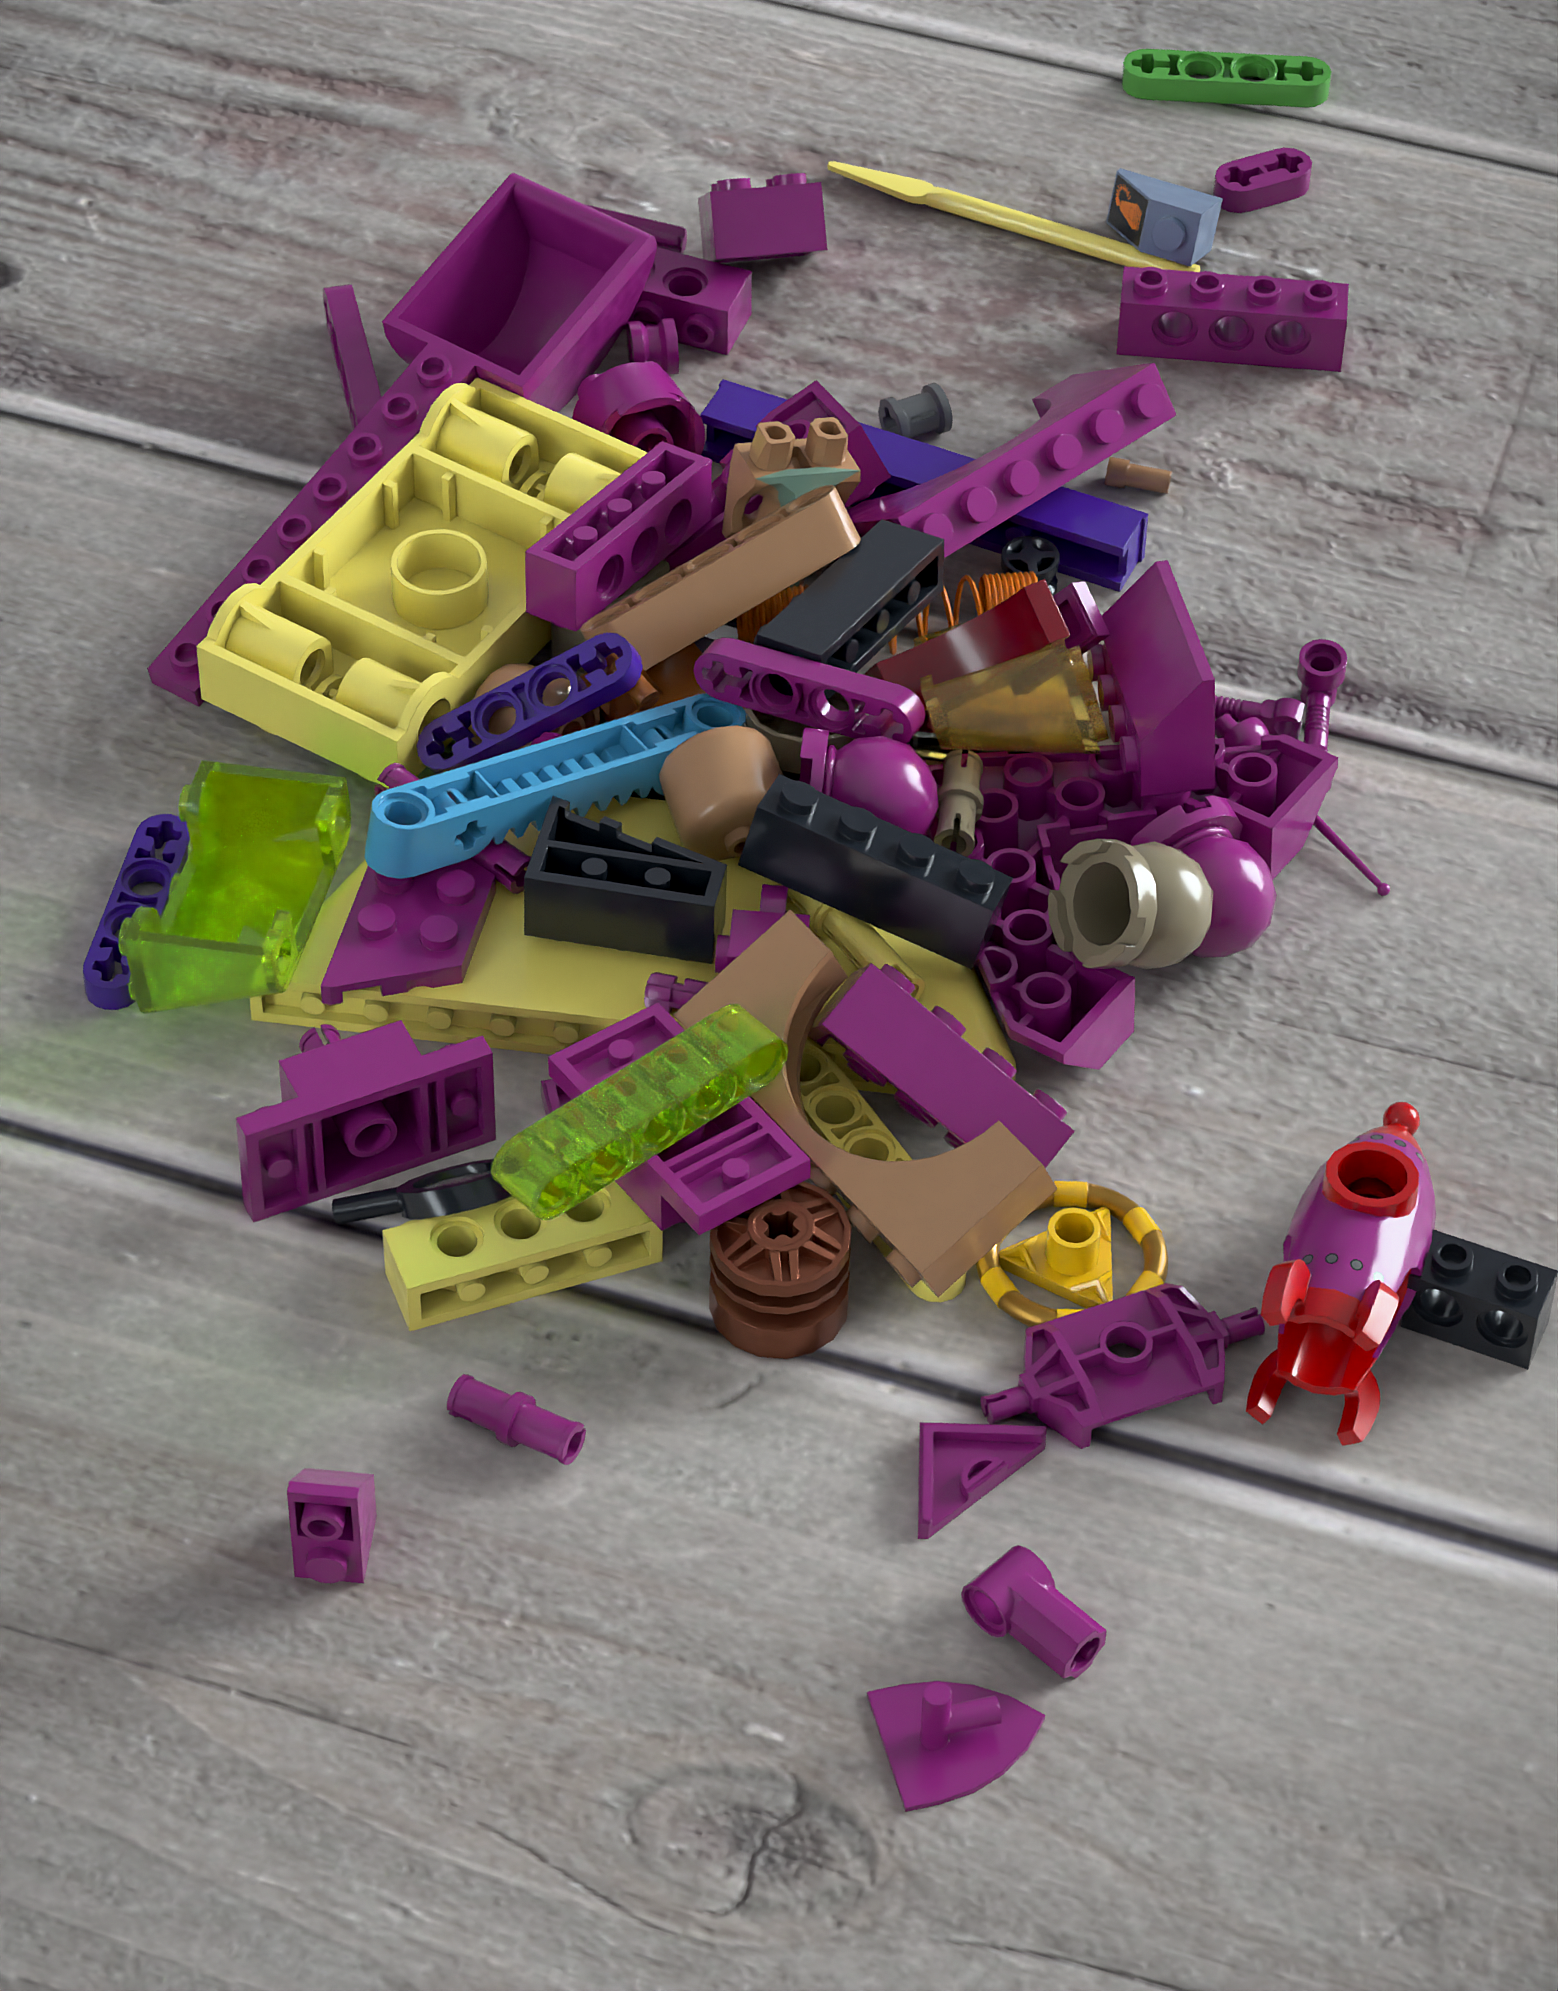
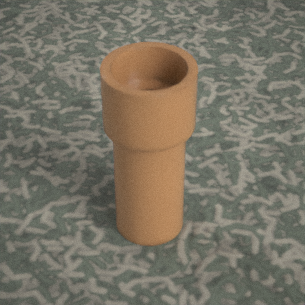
(1123, 473)

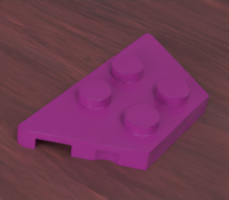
(410, 931)

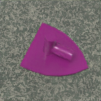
(949, 1738)

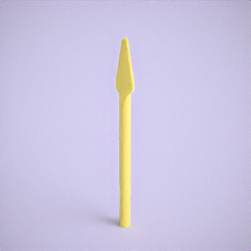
(1058, 234)

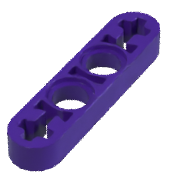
(526, 696)
(138, 867)

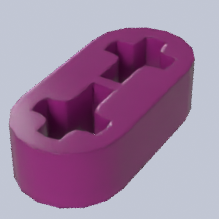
(1263, 180)

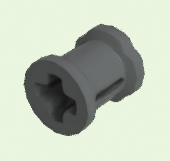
(917, 413)

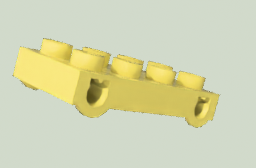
(409, 583)

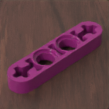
(351, 351)
(808, 685)

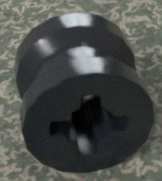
(1034, 555)

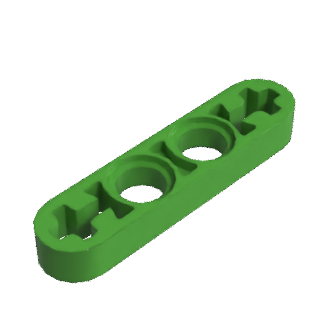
(1165, 77)

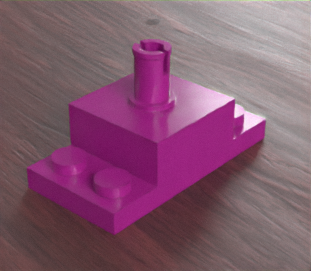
(362, 1115)
(711, 1171)

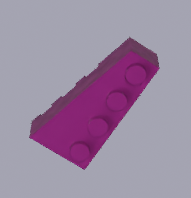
(932, 1066)

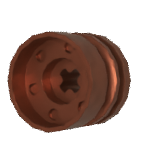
(782, 1274)

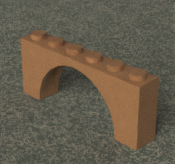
(931, 1210)

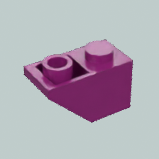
(331, 1524)

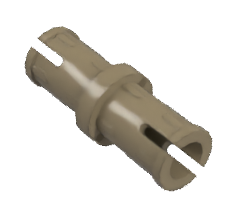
(959, 802)

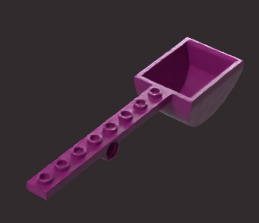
(515, 299)

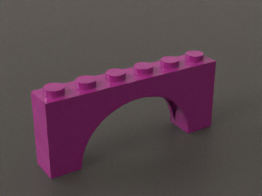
(1077, 429)

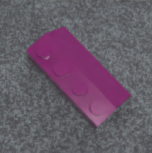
(1157, 687)

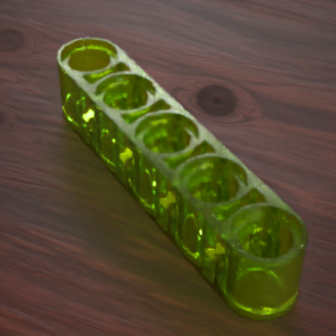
(639, 1111)

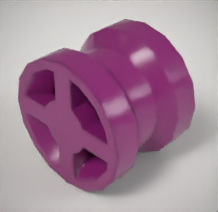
(654, 344)

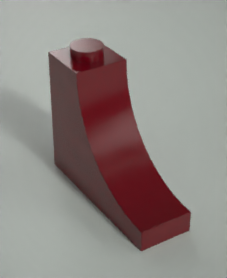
(1007, 631)

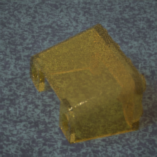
(1018, 705)

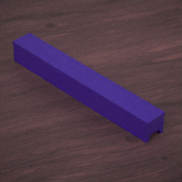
(1094, 536)

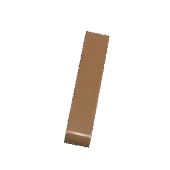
(731, 577)

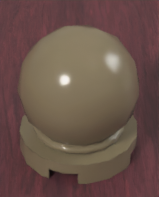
(1130, 905)

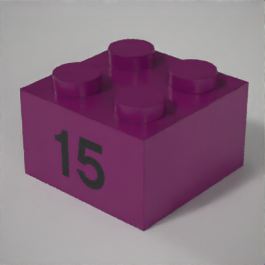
(762, 221)

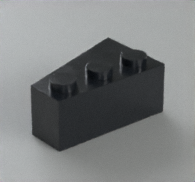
(621, 892)

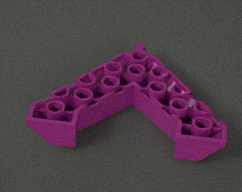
(1052, 801)

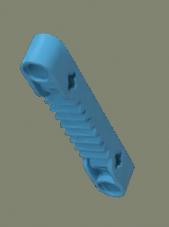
(418, 823)

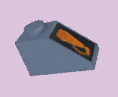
(1163, 217)

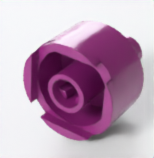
(640, 408)

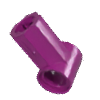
(1021, 1599)

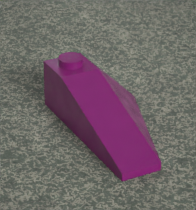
(798, 414)

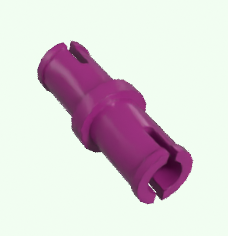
(516, 1419)

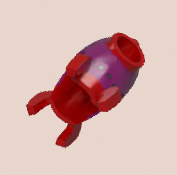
(1348, 1272)

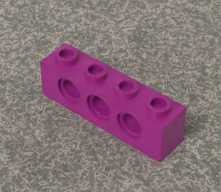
(702, 297)
(1232, 318)
(618, 536)

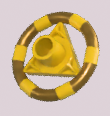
(1073, 1254)

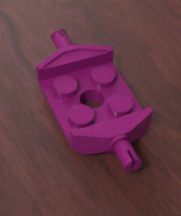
(1081, 1385)

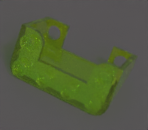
(248, 892)

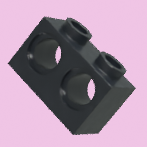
(1481, 1300)

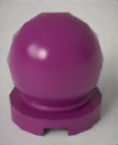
(872, 775)
(1234, 870)

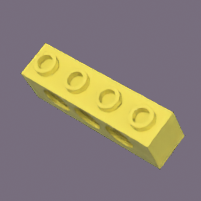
(507, 1254)

